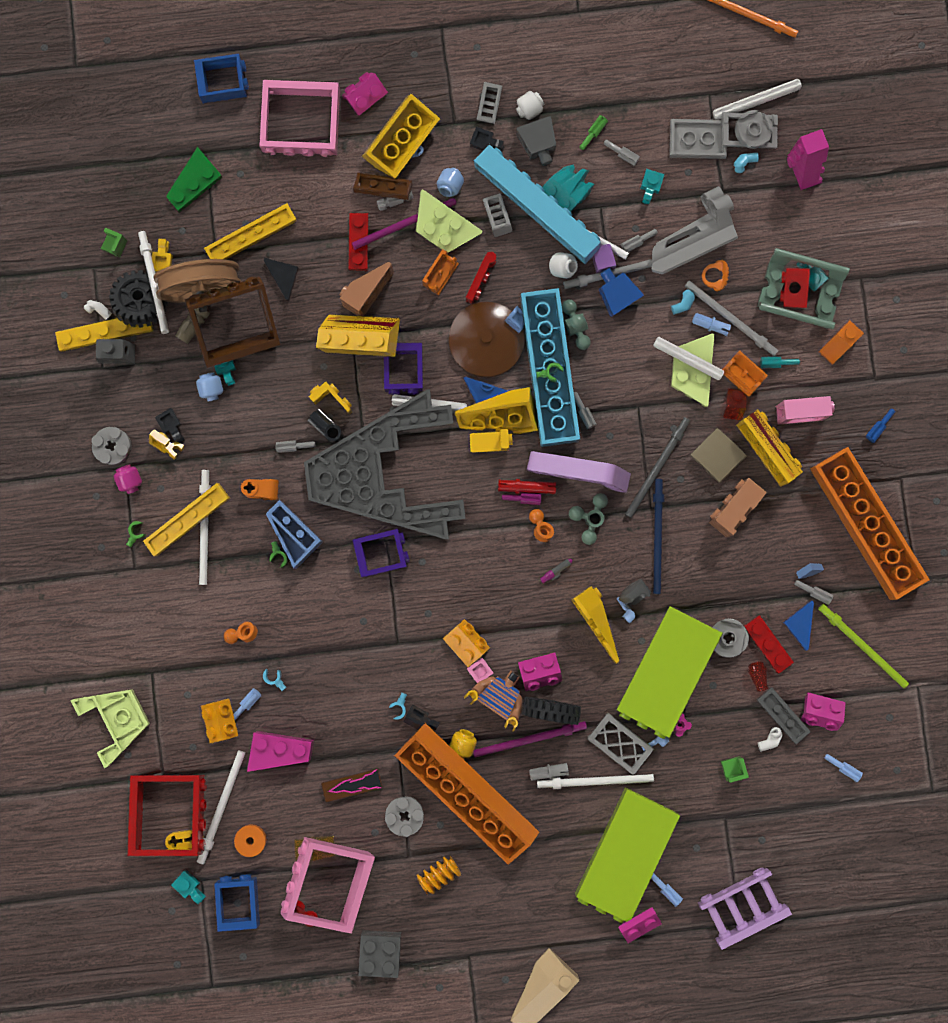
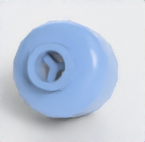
(450, 182)
(209, 386)

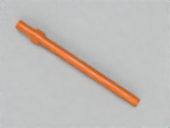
(778, 26)

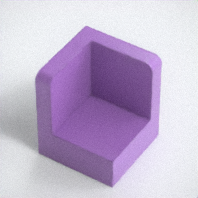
(604, 259)

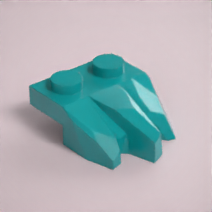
(568, 187)

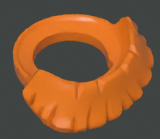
(720, 284)

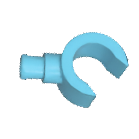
(278, 682)
(400, 702)

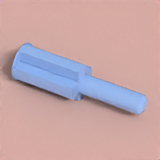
(248, 701)
(845, 768)
(668, 891)

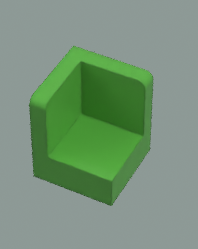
(114, 243)
(734, 769)

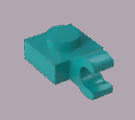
(651, 183)
(817, 276)
(225, 369)
(187, 885)

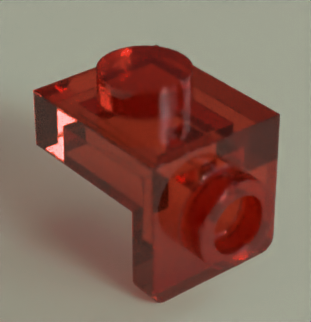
(735, 404)

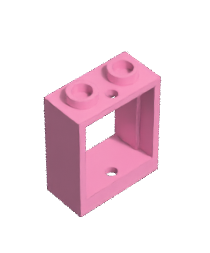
(804, 410)

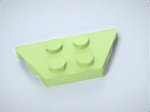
(442, 224)
(689, 379)

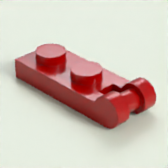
(481, 277)

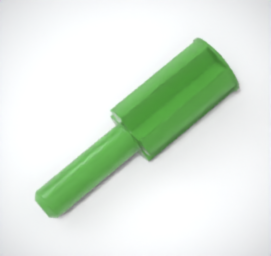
(594, 131)

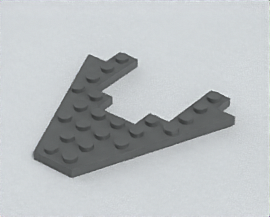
(352, 472)

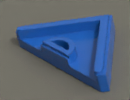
(482, 391)
(800, 624)

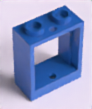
(220, 62)
(237, 923)

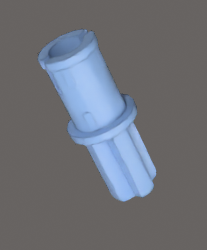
(711, 324)

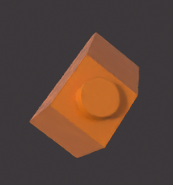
(841, 342)

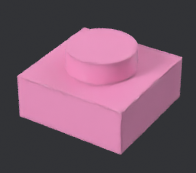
(480, 670)

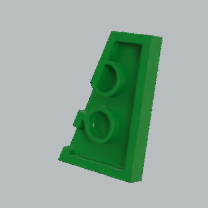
(193, 181)

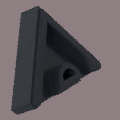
(283, 274)

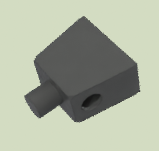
(538, 139)
(113, 351)

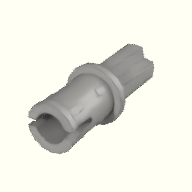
(549, 771)

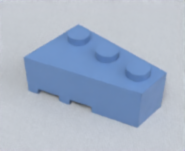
(293, 534)

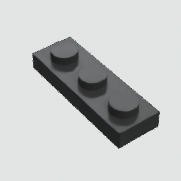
(783, 715)

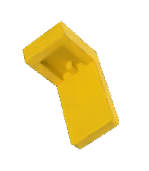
(320, 392)
(490, 441)

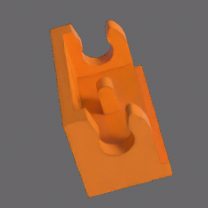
(440, 272)
(744, 373)

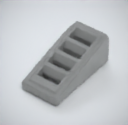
(492, 87)
(500, 226)

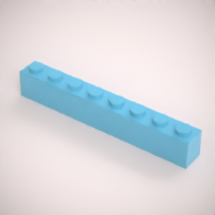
(537, 204)

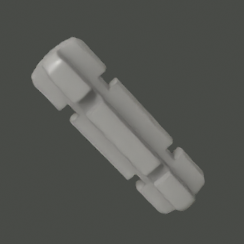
(384, 203)

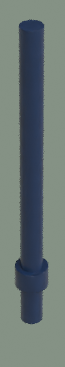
(658, 498)

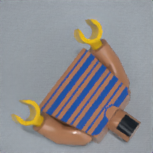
(499, 697)

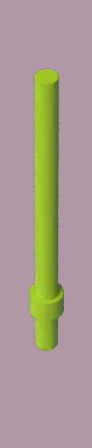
(837, 621)

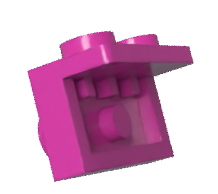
(364, 93)
(540, 672)
(823, 712)
(640, 925)

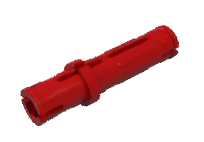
(526, 486)

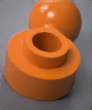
(536, 517)
(231, 635)

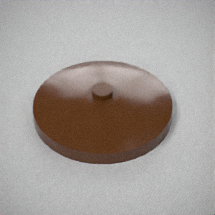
(484, 341)

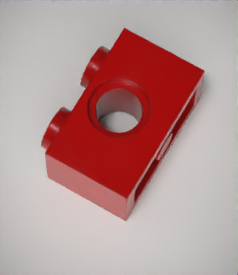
(800, 298)

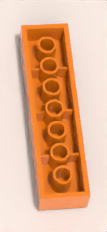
(869, 524)
(467, 794)

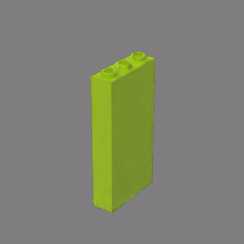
(669, 672)
(626, 856)

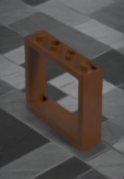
(243, 347)

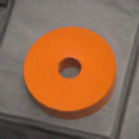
(244, 847)

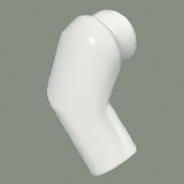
(99, 307)
(772, 741)

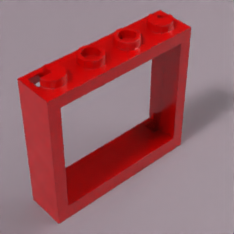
(136, 814)

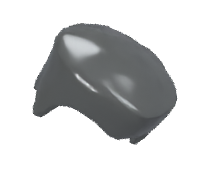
(634, 593)

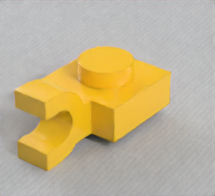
(161, 258)
(163, 443)

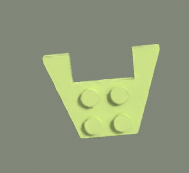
(122, 717)

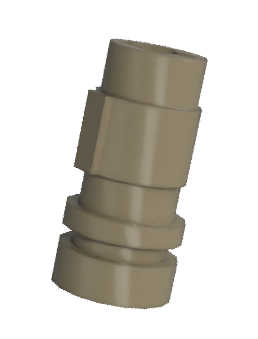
(186, 330)

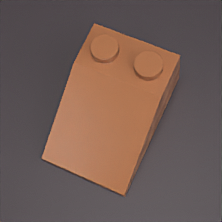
(364, 290)

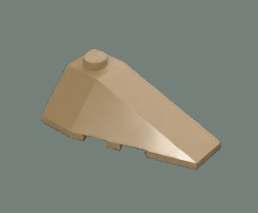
(545, 988)

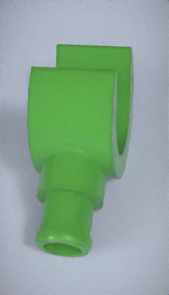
(545, 373)
(132, 539)
(276, 550)

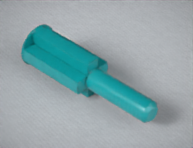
(776, 362)

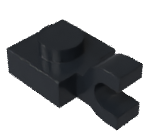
(482, 138)
(169, 423)
(417, 718)

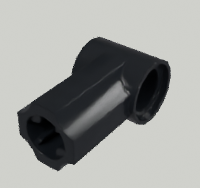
(325, 426)

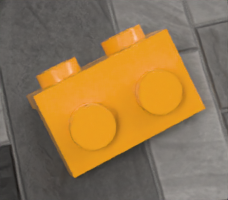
(466, 643)
(219, 720)

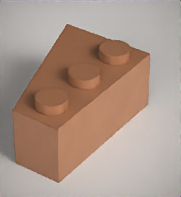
(737, 507)

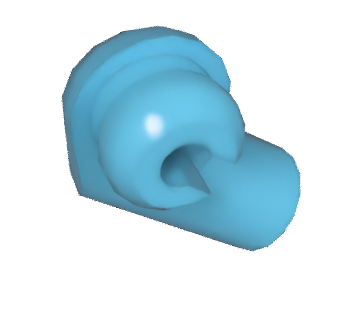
(743, 159)
(686, 303)

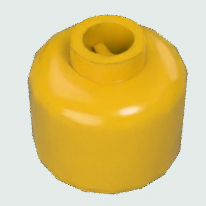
(463, 743)

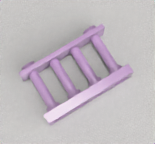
(761, 920)

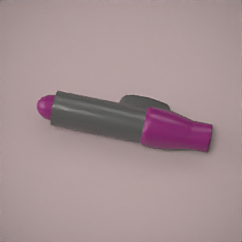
(556, 571)

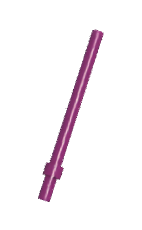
(393, 228)
(566, 730)

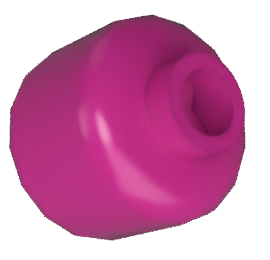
(127, 479)

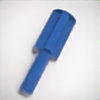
(879, 427)

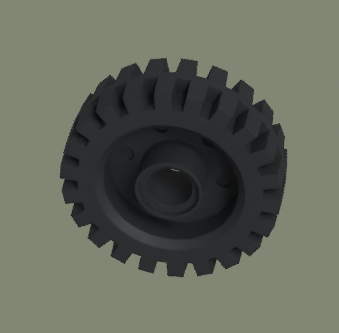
(124, 301)
(551, 710)

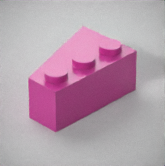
(807, 158)
(278, 750)

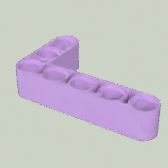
(579, 469)

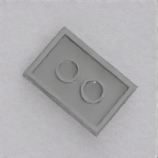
(696, 139)

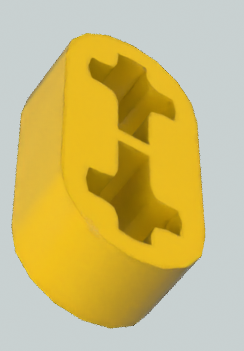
(179, 835)

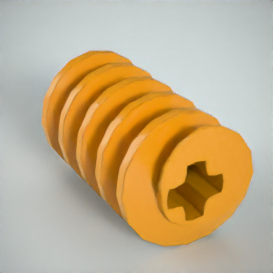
(438, 875)

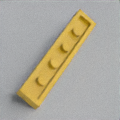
(251, 233)
(88, 334)
(186, 519)

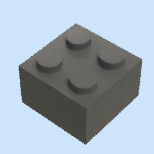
(380, 954)

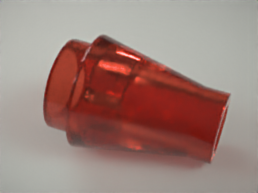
(758, 675)

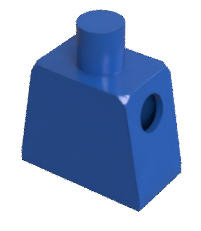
(618, 292)

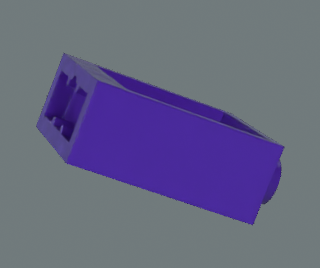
(412, 389)
(361, 558)

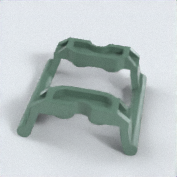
(831, 289)

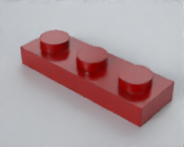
(358, 229)
(768, 644)

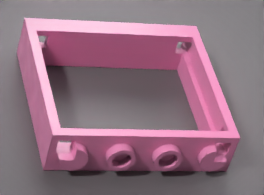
(304, 89)
(355, 893)

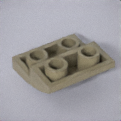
(718, 455)

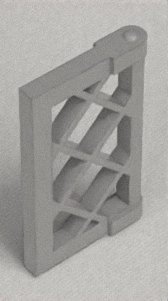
(620, 728)

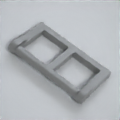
(725, 116)

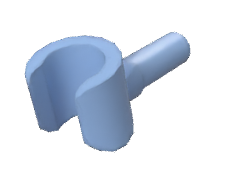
(629, 615)
(662, 742)

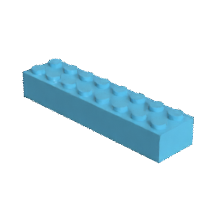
(548, 345)

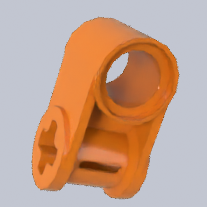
(264, 489)

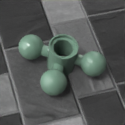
(576, 324)
(576, 513)

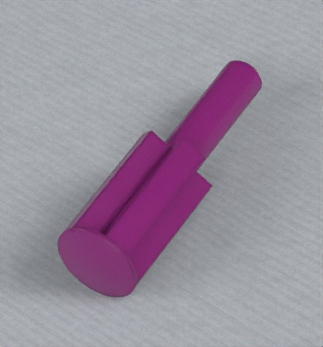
(525, 498)

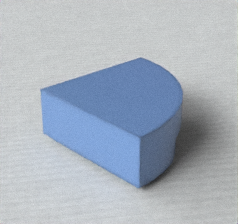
(515, 319)
(809, 570)

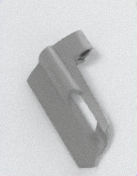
(705, 234)

